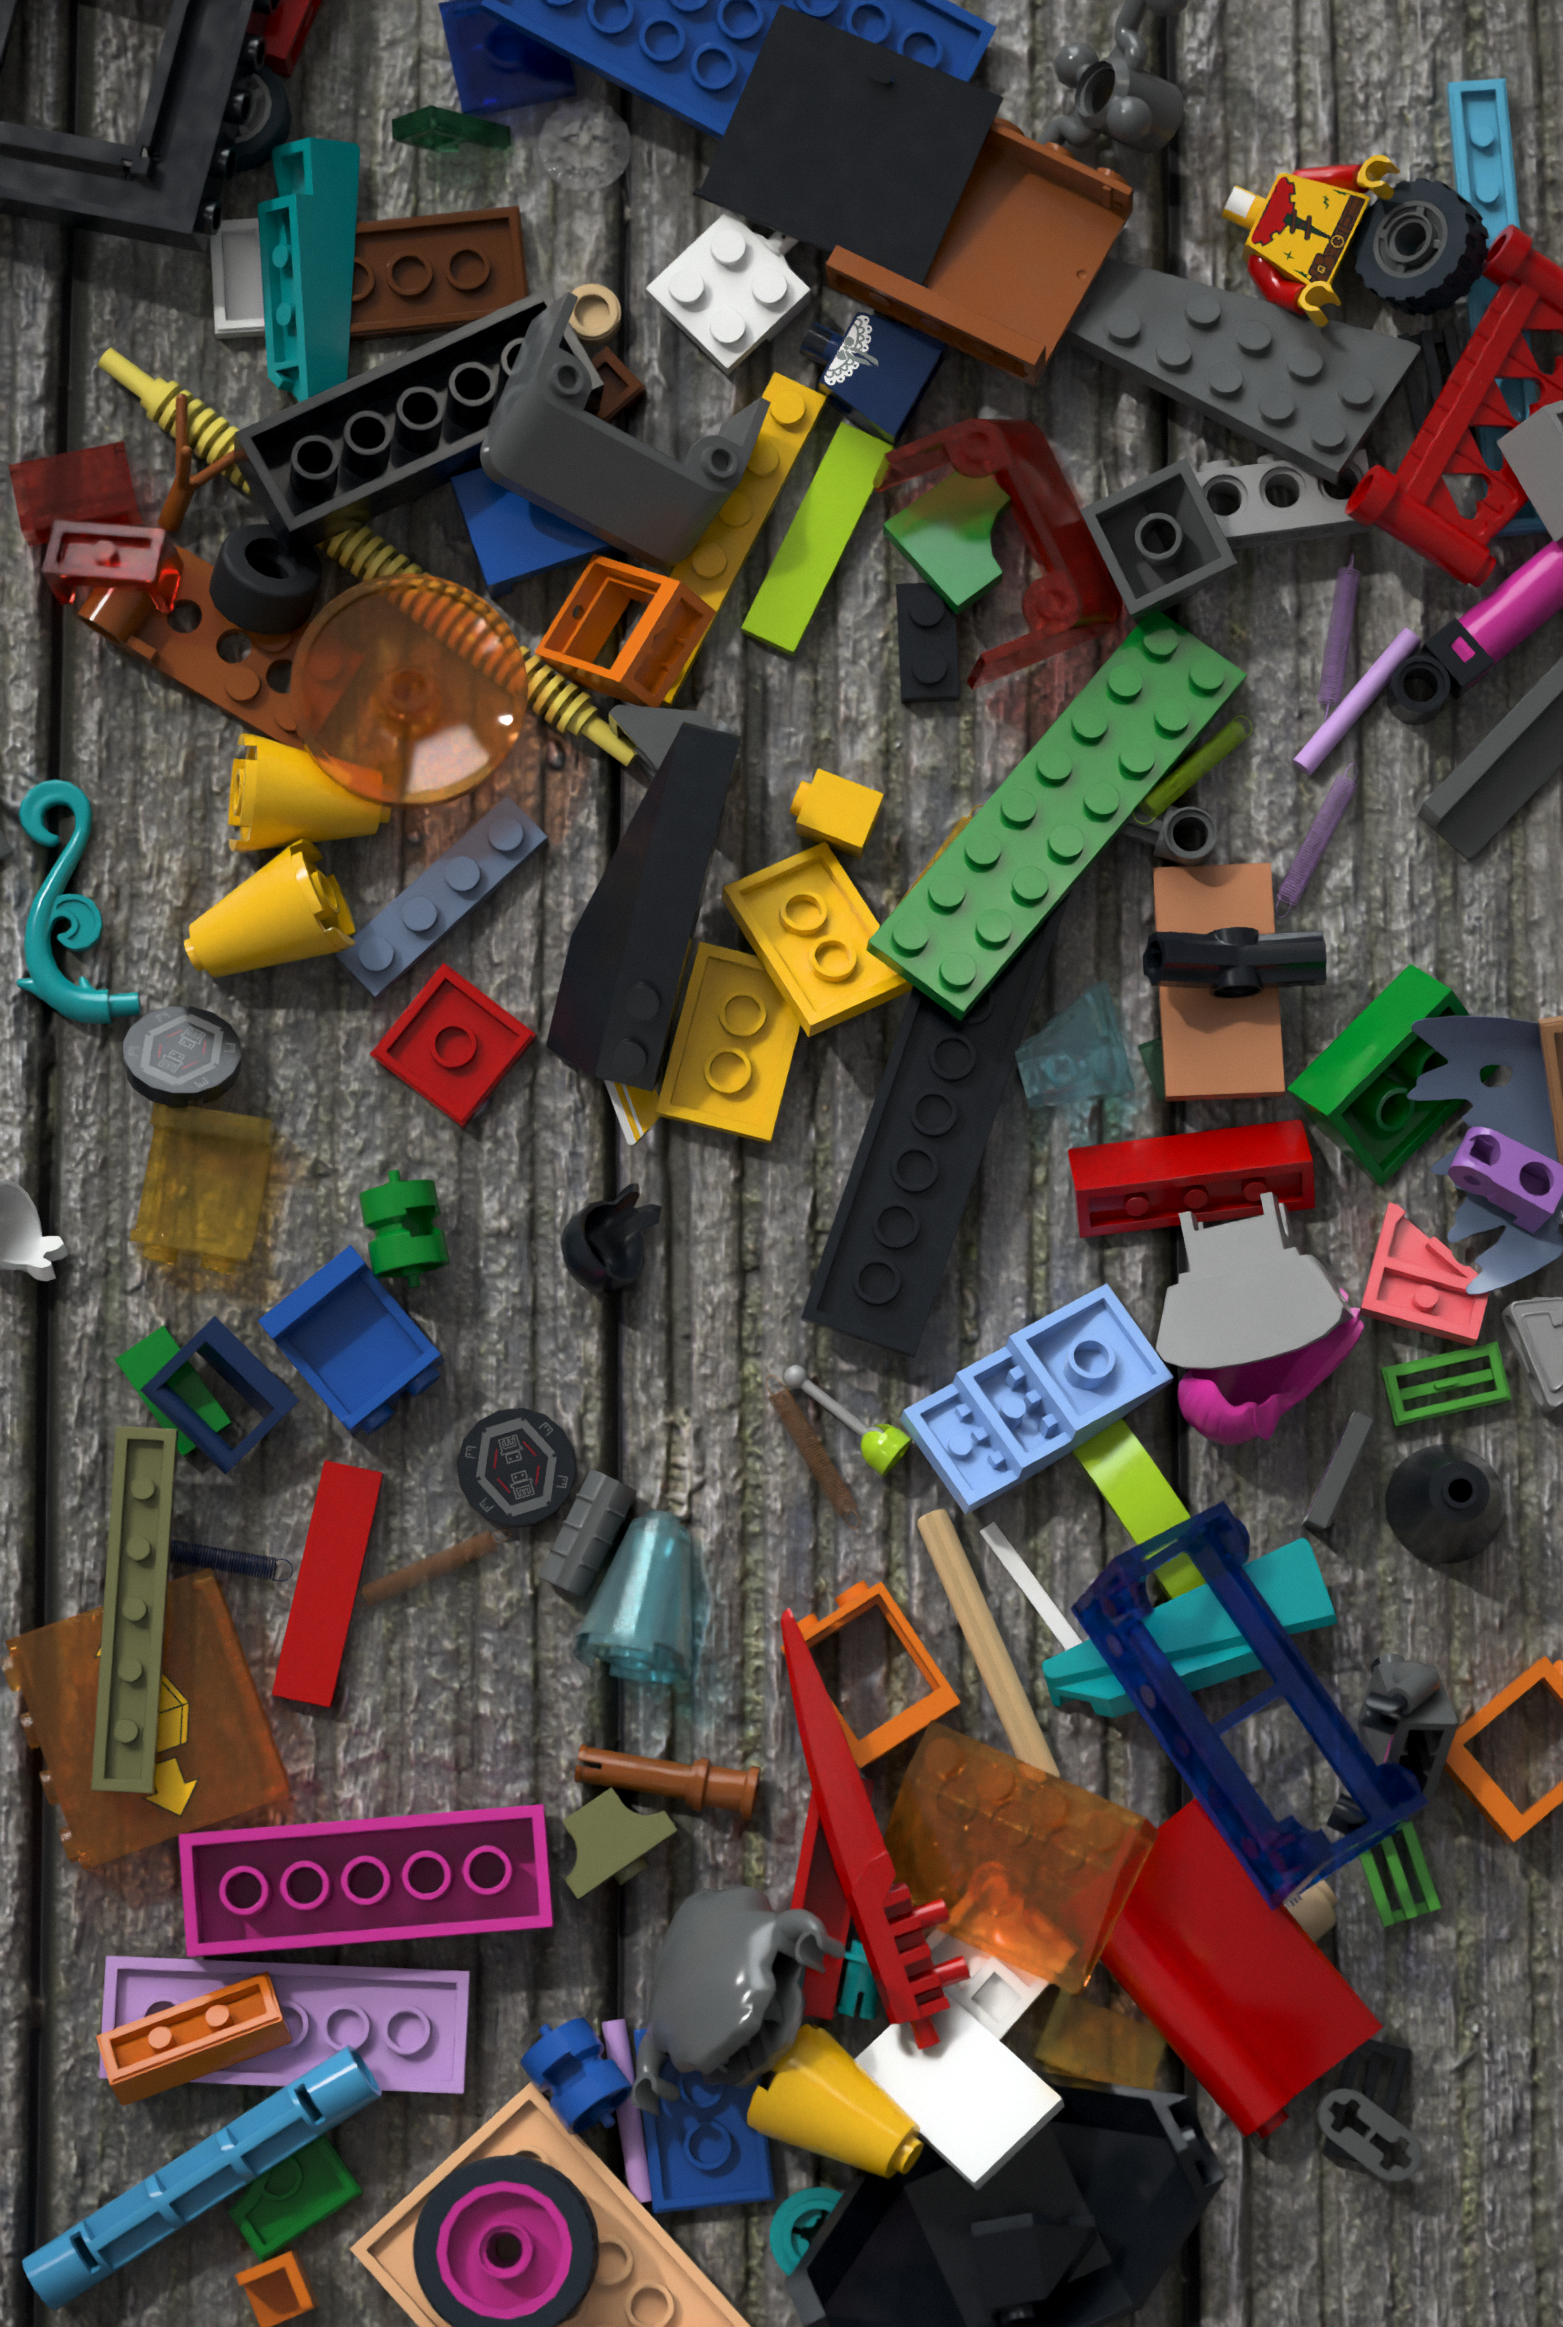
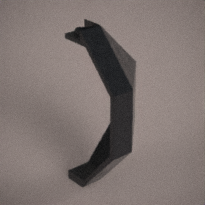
(905, 2243)

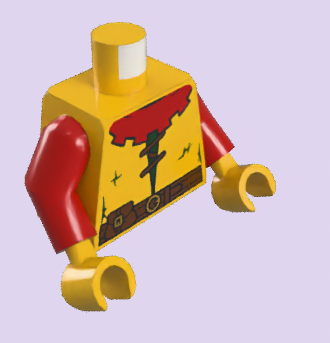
(1306, 230)

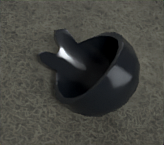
(605, 1241)

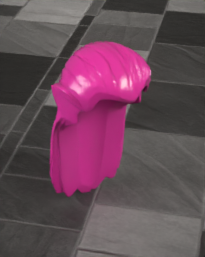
(1248, 1399)

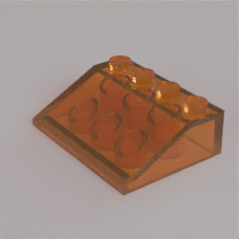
(1016, 1855)

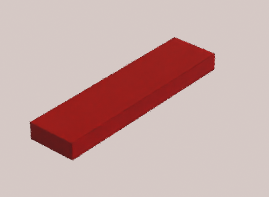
(327, 1584)

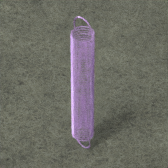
(1335, 635)
(1322, 841)

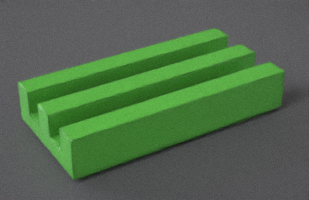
(1396, 1396)
(1428, 1892)

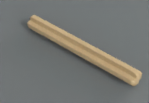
(985, 1641)

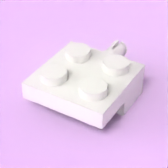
(731, 290)

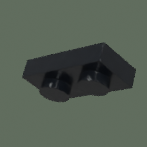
(926, 645)

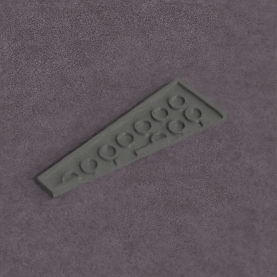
(1245, 362)

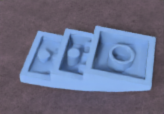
(1036, 1398)

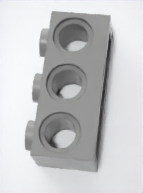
(1263, 524)

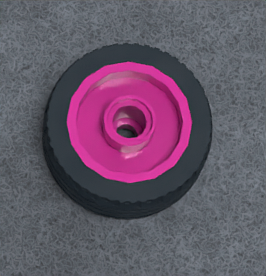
(494, 2200)

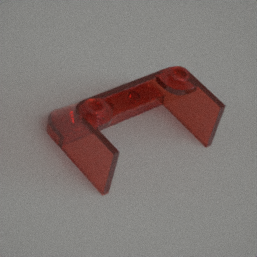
(1077, 593)

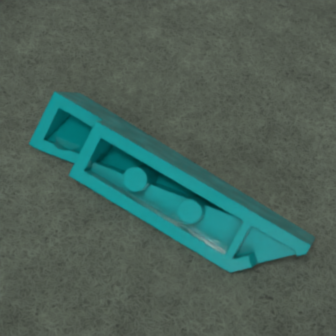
(309, 264)
(1200, 1634)

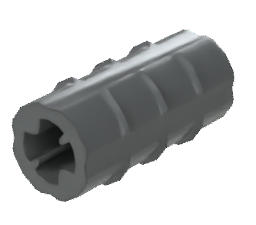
(587, 1534)

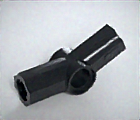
(1235, 960)

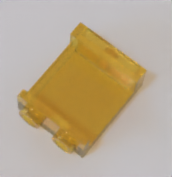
(204, 1187)

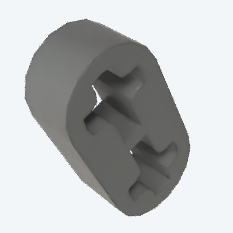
(1359, 2146)

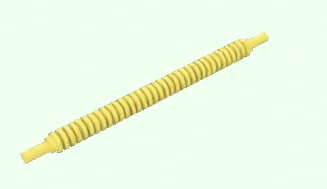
(357, 549)

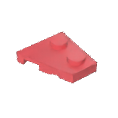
(1421, 1284)

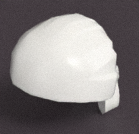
(21, 1235)

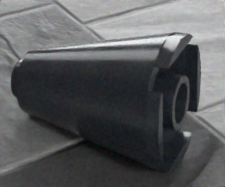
(1426, 1515)

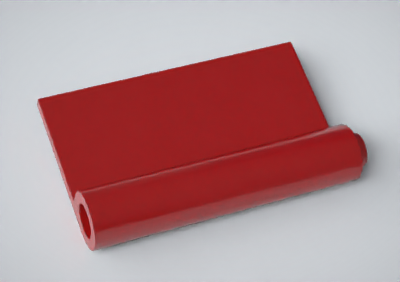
(1229, 1978)

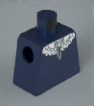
(875, 372)

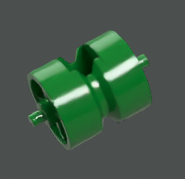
(404, 1229)

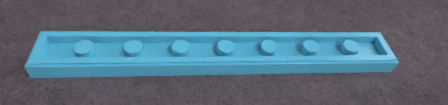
(1487, 180)

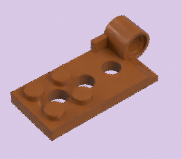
(192, 658)

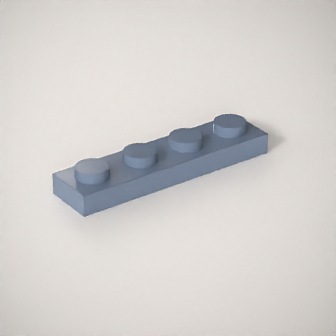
(442, 897)

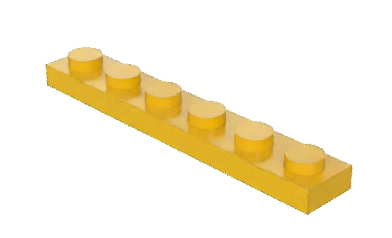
(731, 536)

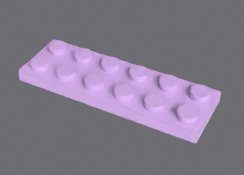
(398, 2019)

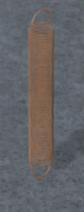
(831, 1465)
(483, 1541)

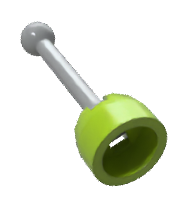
(880, 1445)

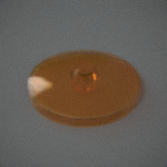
(408, 691)

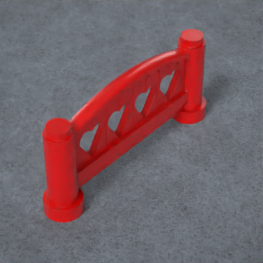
(1416, 501)

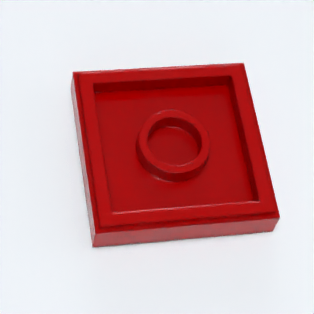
(453, 1045)

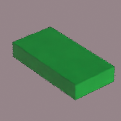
(147, 1359)

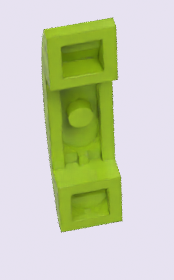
(1138, 1498)

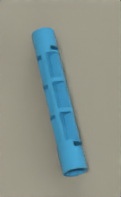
(201, 2178)

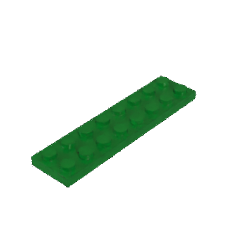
(1056, 813)

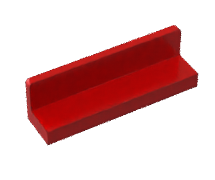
(1203, 1172)
(820, 1892)

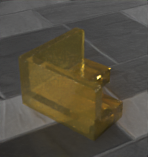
(1098, 2043)

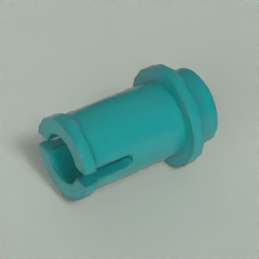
(858, 1979)

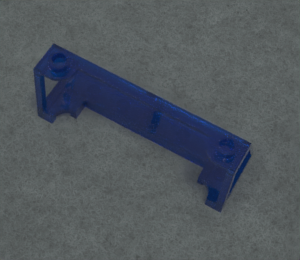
(1276, 1855)

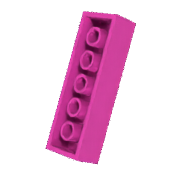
(366, 1881)

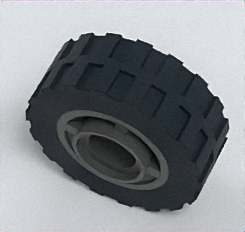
(1444, 265)

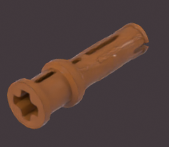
(698, 1783)

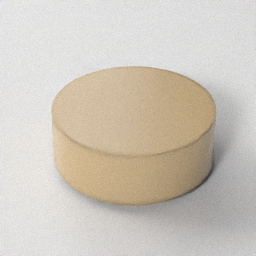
(595, 314)

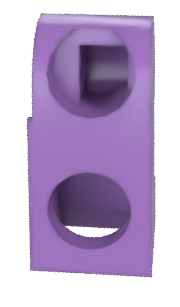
(1508, 1176)

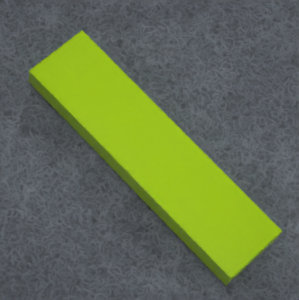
(816, 540)

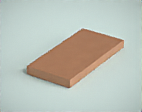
(1207, 1041)

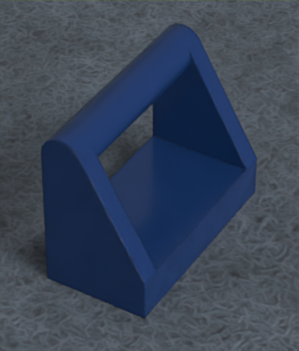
(242, 1372)

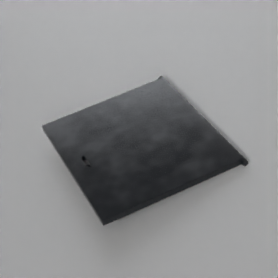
(845, 152)

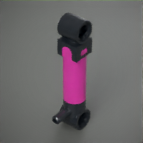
(1481, 637)

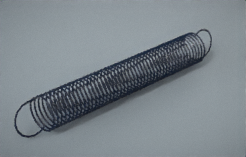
(217, 1562)

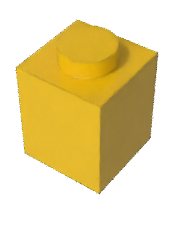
(836, 812)

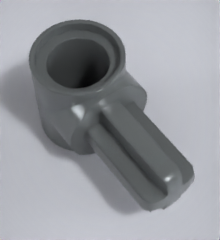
(1161, 830)

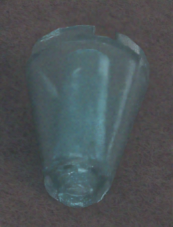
(643, 1605)

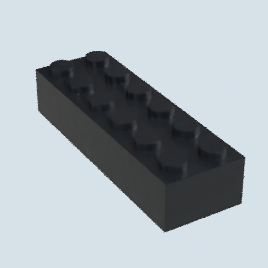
(389, 429)

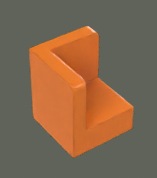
(278, 2289)

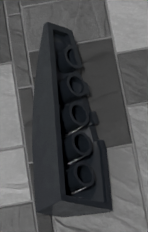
(643, 917)

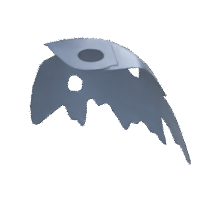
(1513, 1110)

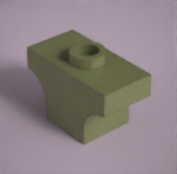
(612, 1842)

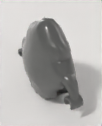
(727, 1990)

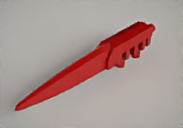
(880, 1910)

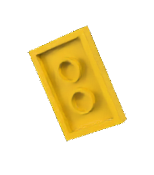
(813, 938)
(730, 1047)

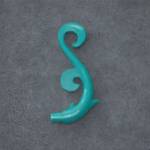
(49, 905)

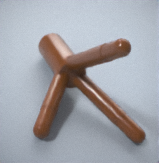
(184, 482)

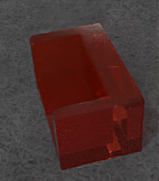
(75, 487)
(112, 559)

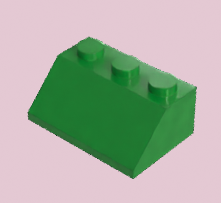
(1363, 1077)

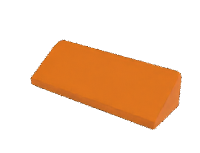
(194, 2039)

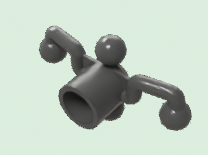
(1115, 92)

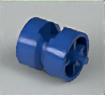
(572, 2070)

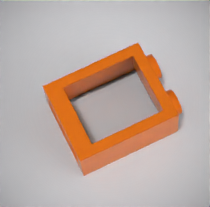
(654, 649)
(942, 1700)
(1473, 1778)

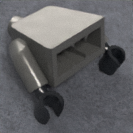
(1403, 1722)

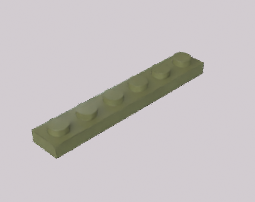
(135, 1610)

